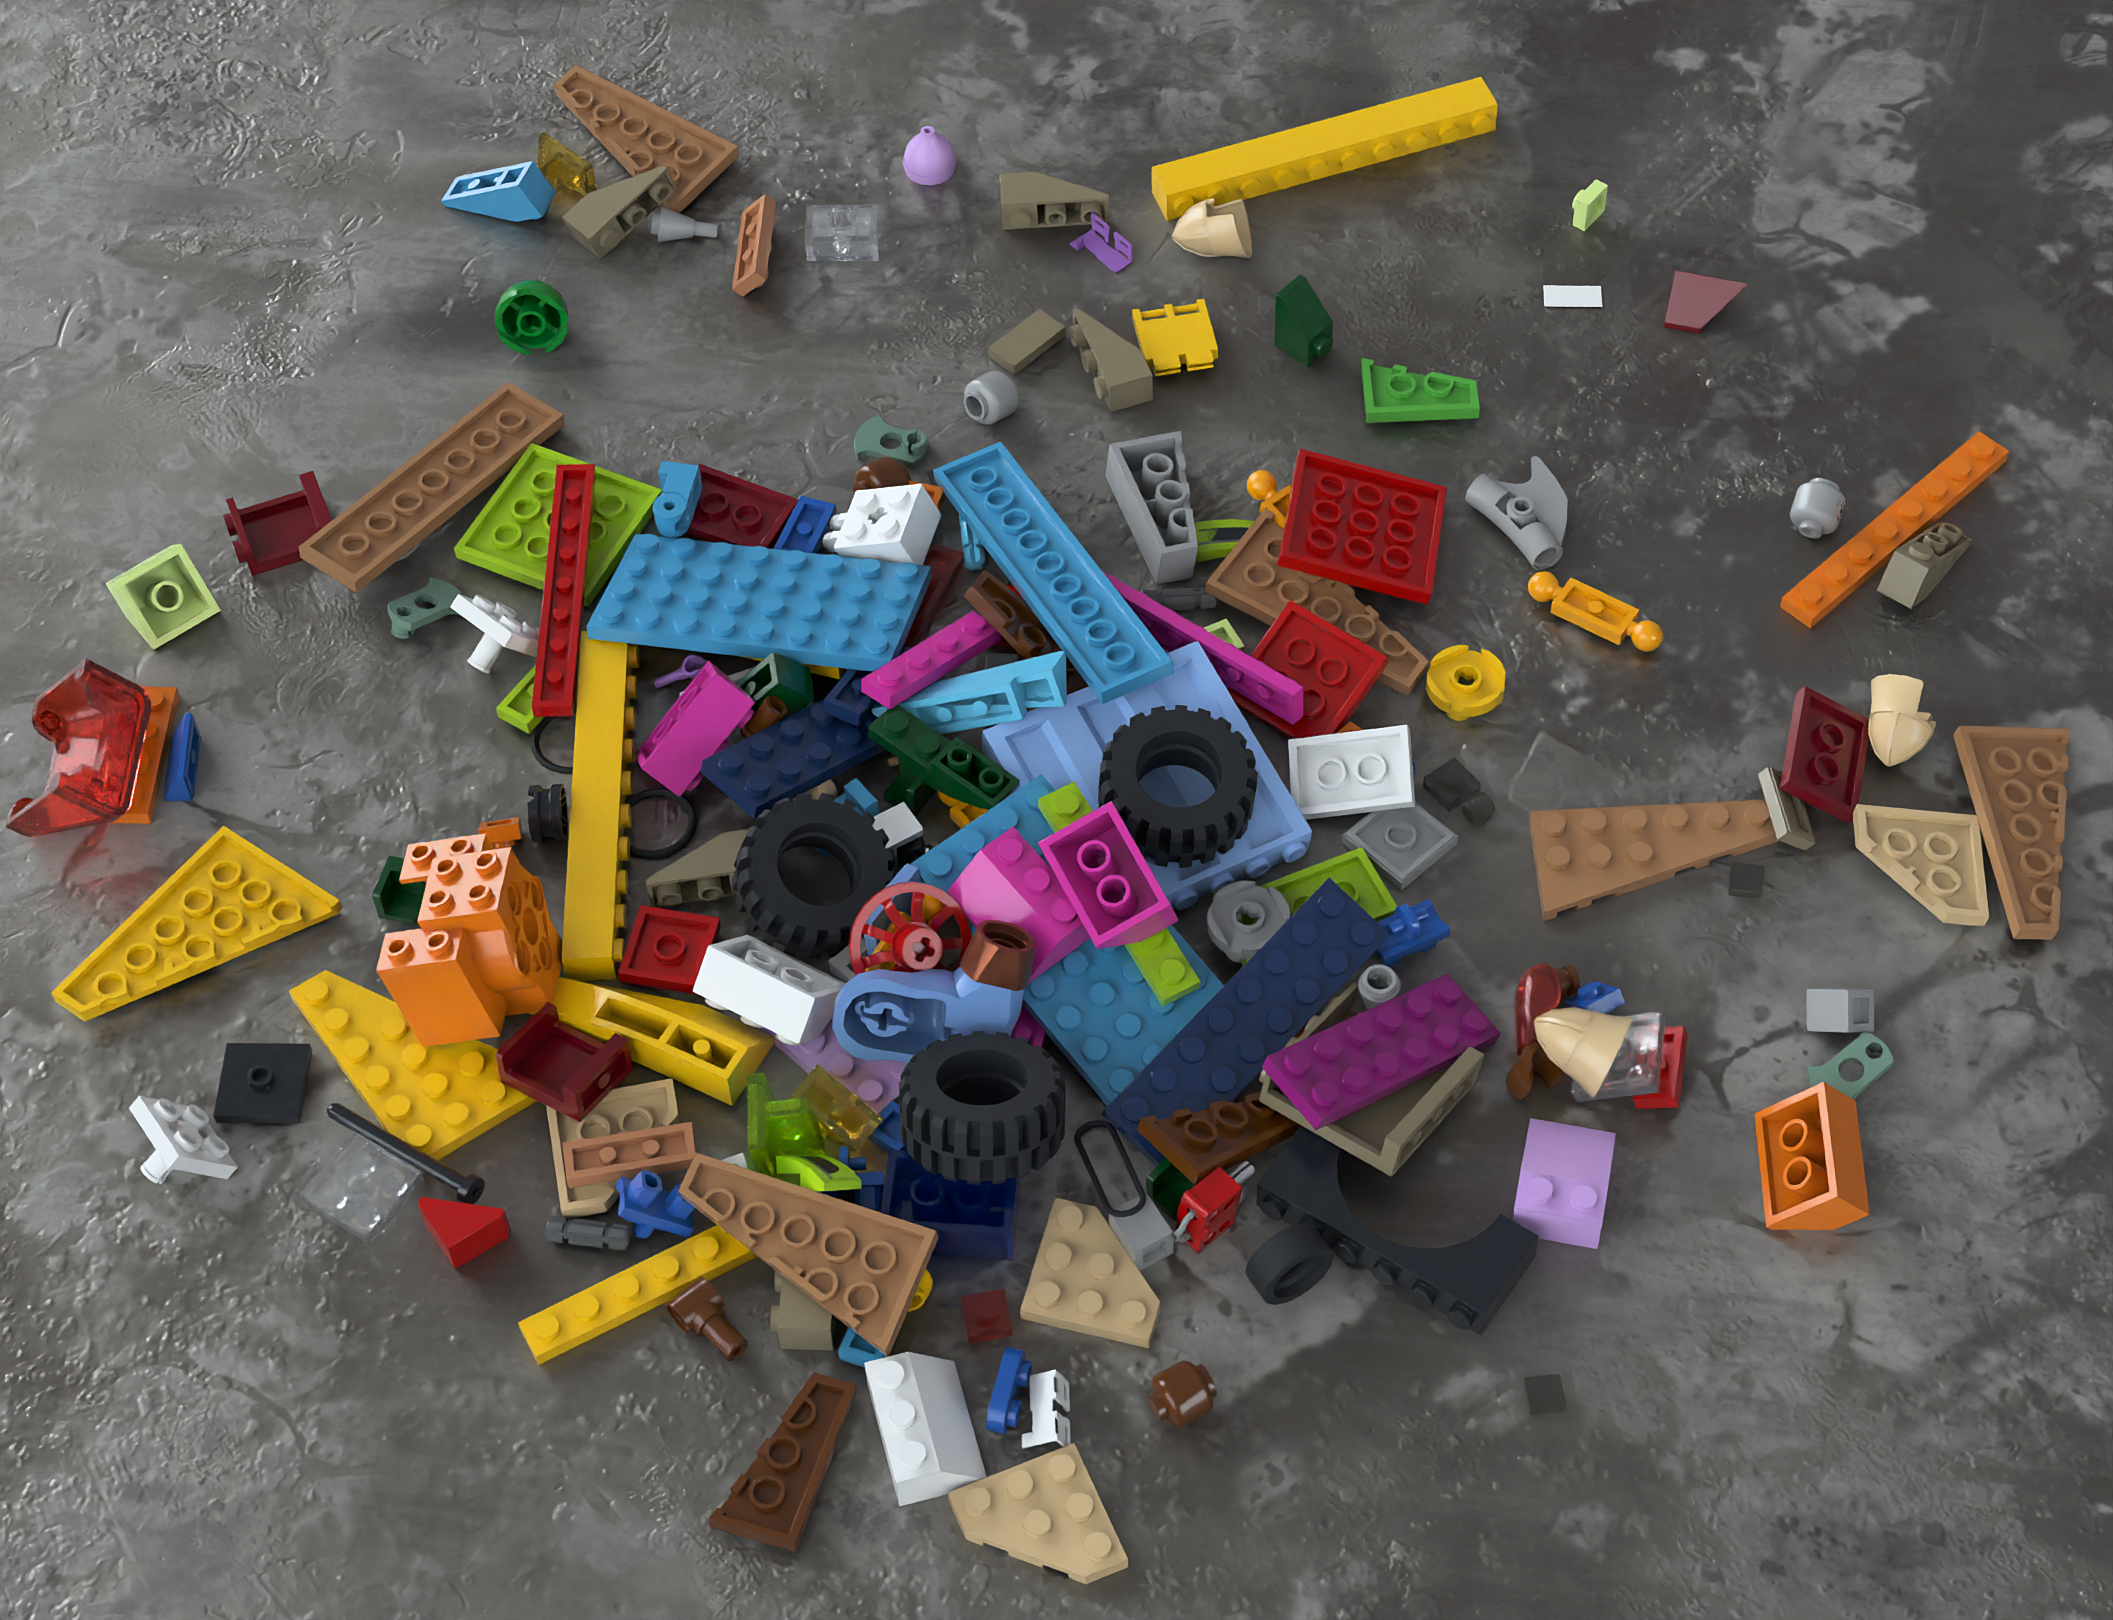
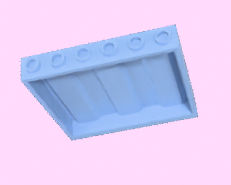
(1069, 747)

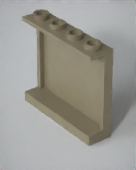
(1395, 1125)

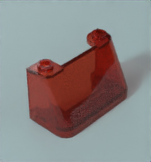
(97, 753)

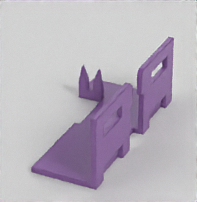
(1097, 245)

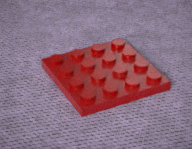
(1362, 526)

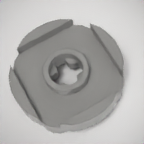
(1242, 898)

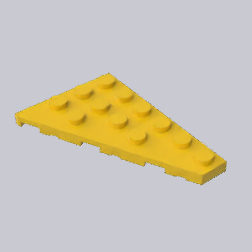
(205, 914)
(418, 1093)

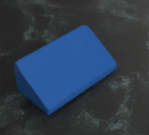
(183, 761)

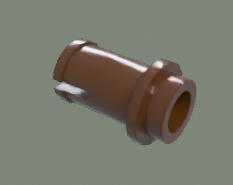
(766, 715)

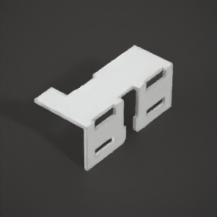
(1041, 1404)

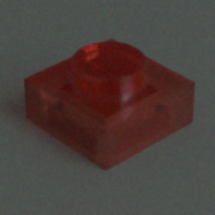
(986, 1315)

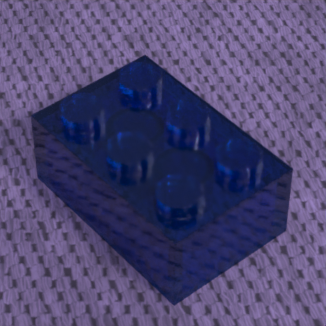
(966, 1216)

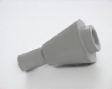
(674, 226)

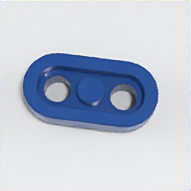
(1004, 1407)

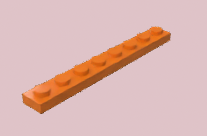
(1893, 528)

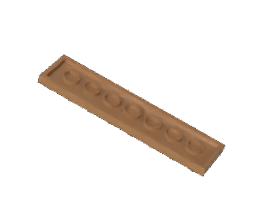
(430, 487)

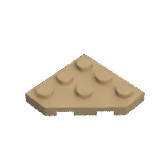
(1929, 856)
(619, 1112)
(1088, 1280)
(1043, 1516)

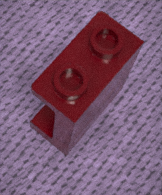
(276, 528)
(562, 1064)

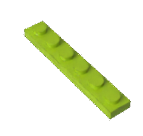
(1156, 956)

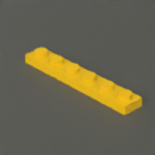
(631, 1292)

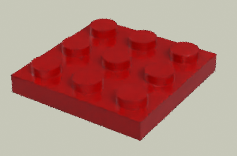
(1325, 662)

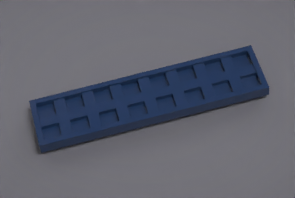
(1252, 1014)

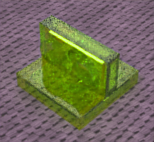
(779, 1127)

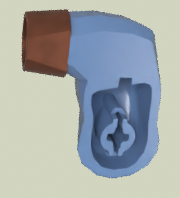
(902, 1012)

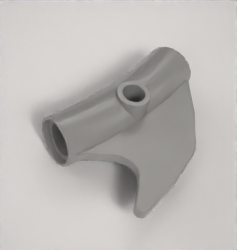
(1527, 512)

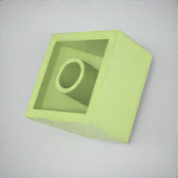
(163, 596)

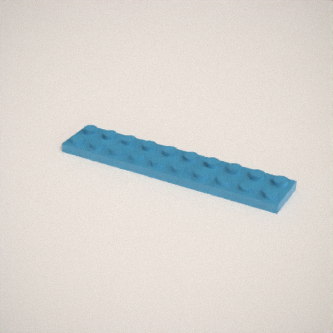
(1053, 573)

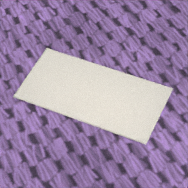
(1572, 296)

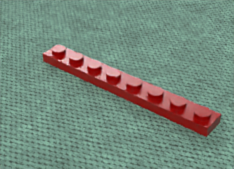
(564, 591)

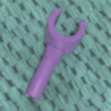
(690, 669)

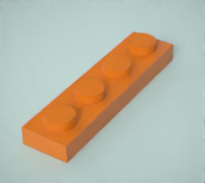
(157, 739)

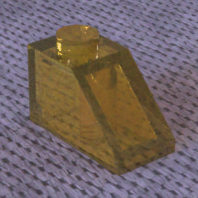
(839, 1112)

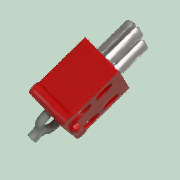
(1211, 1206)

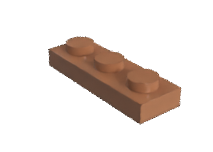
(754, 245)
(628, 1153)

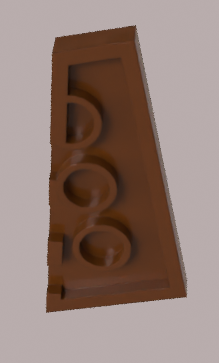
(1017, 623)
(1216, 1136)
(784, 1480)

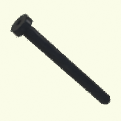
(468, 1188)

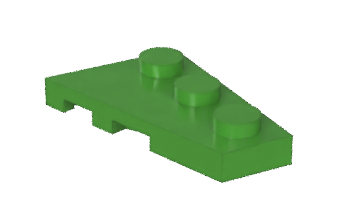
(1409, 396)

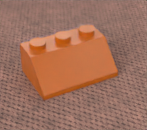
(1811, 1161)

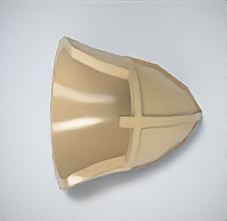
(1215, 230)
(1894, 723)
(1582, 1043)

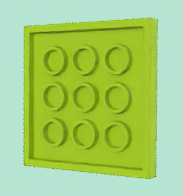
(515, 523)

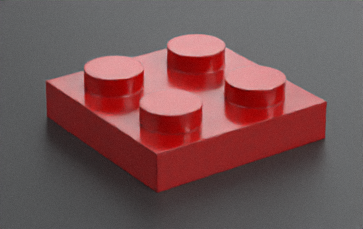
(667, 948)

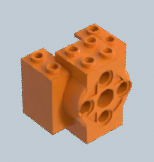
(480, 944)

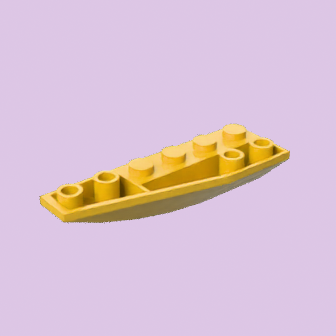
(668, 1035)

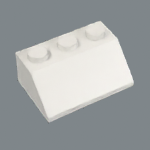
(768, 988)
(923, 1425)

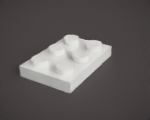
(1352, 772)

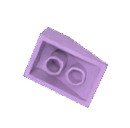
(1564, 1182)

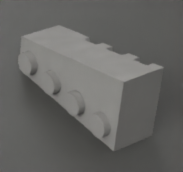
(1154, 498)

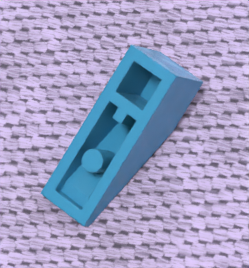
(505, 193)

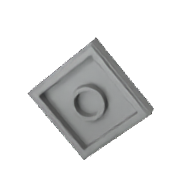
(1401, 842)

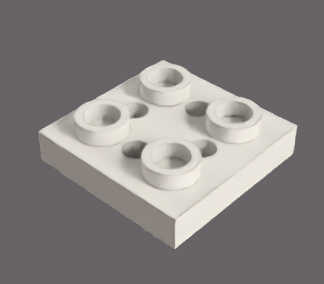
(499, 628)
(181, 1140)

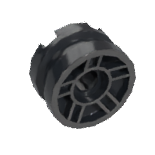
(547, 813)

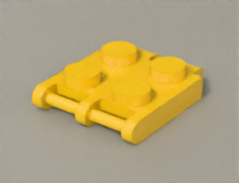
(1176, 339)

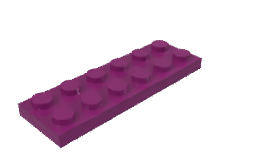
(1380, 1051)

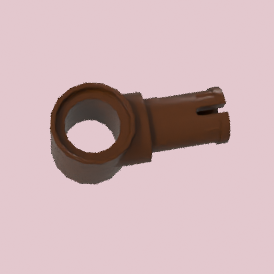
(700, 1310)

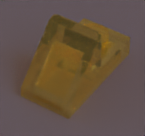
(565, 166)

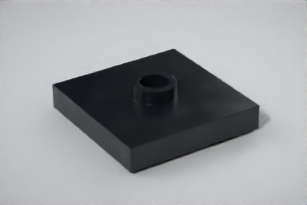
(263, 1083)

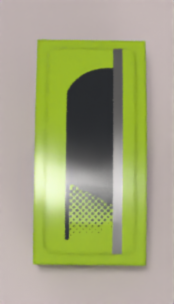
(1218, 537)
(819, 1172)

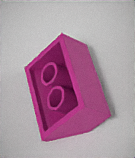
(694, 729)
(1108, 879)
(1018, 887)

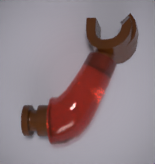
(1536, 994)

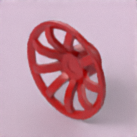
(914, 943)

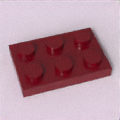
(739, 511)
(1825, 754)

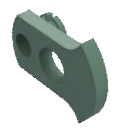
(876, 431)
(408, 617)
(1856, 1052)

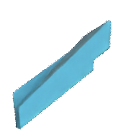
(989, 695)

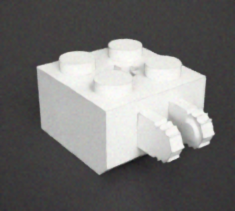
(885, 525)

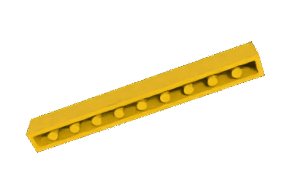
(1325, 147)
(599, 810)

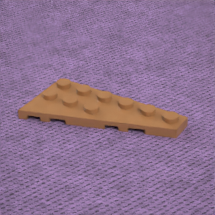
(646, 135)
(1262, 589)
(2021, 810)
(1631, 847)
(834, 1251)

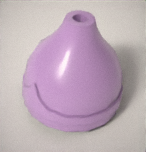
(929, 158)

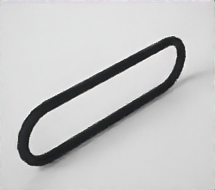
(1077, 1137)

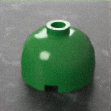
(531, 317)

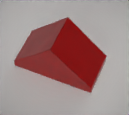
(463, 1228)

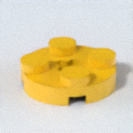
(1465, 700)

